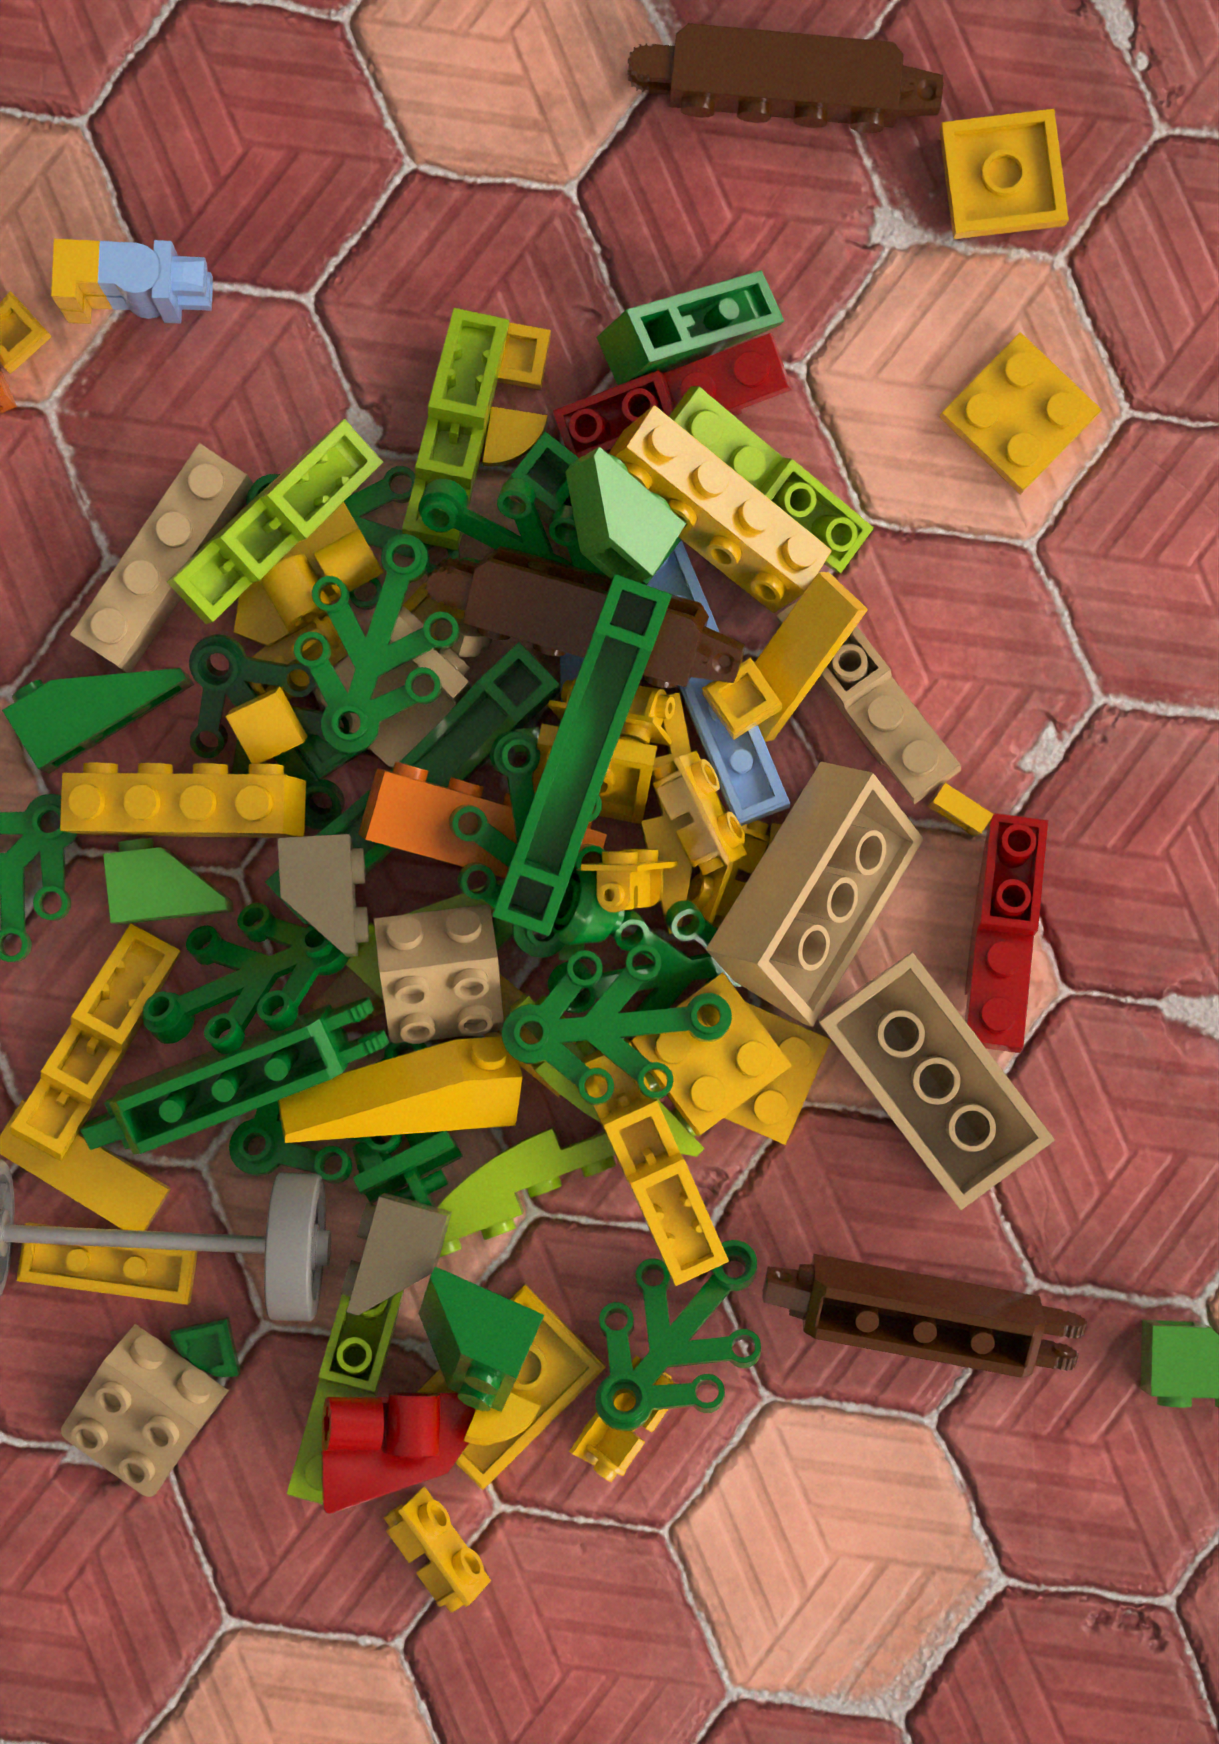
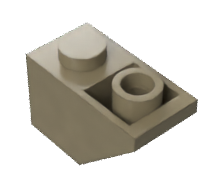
(320, 883)
(399, 1250)

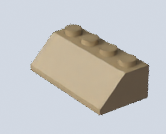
(816, 891)
(936, 1080)

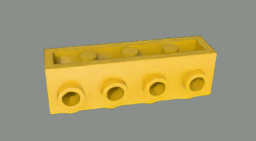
(722, 511)
(183, 805)

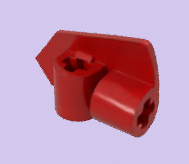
(388, 1443)

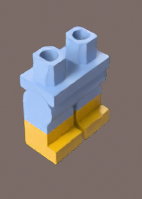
(127, 278)

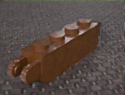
(786, 77)
(559, 608)
(924, 1316)

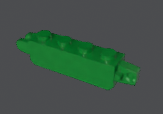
(231, 1084)

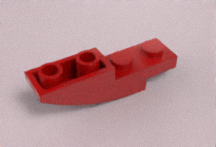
(731, 377)
(1005, 930)

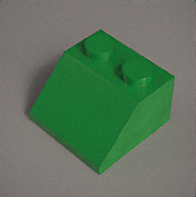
(476, 1338)

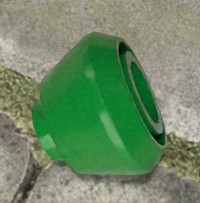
(580, 914)

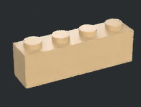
(137, 594)

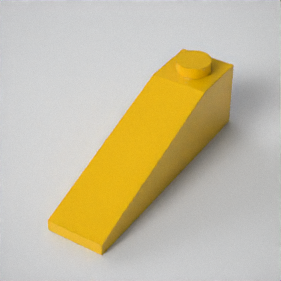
(428, 1090)

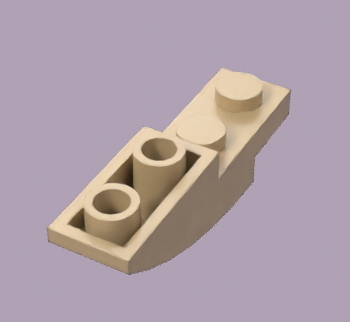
(885, 717)

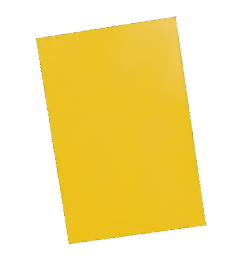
(551, 1376)

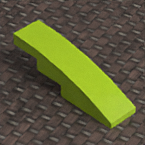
(458, 414)
(275, 521)

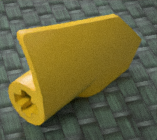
(283, 597)

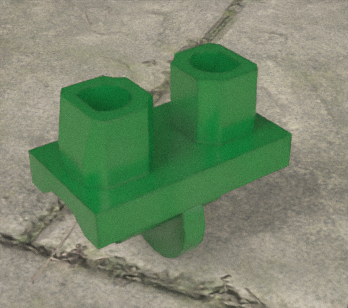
(389, 1174)

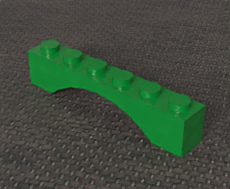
(462, 740)
(581, 754)

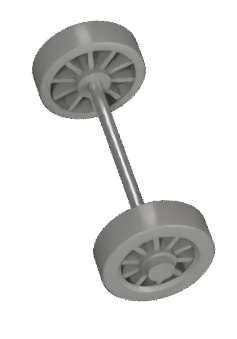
(293, 1245)

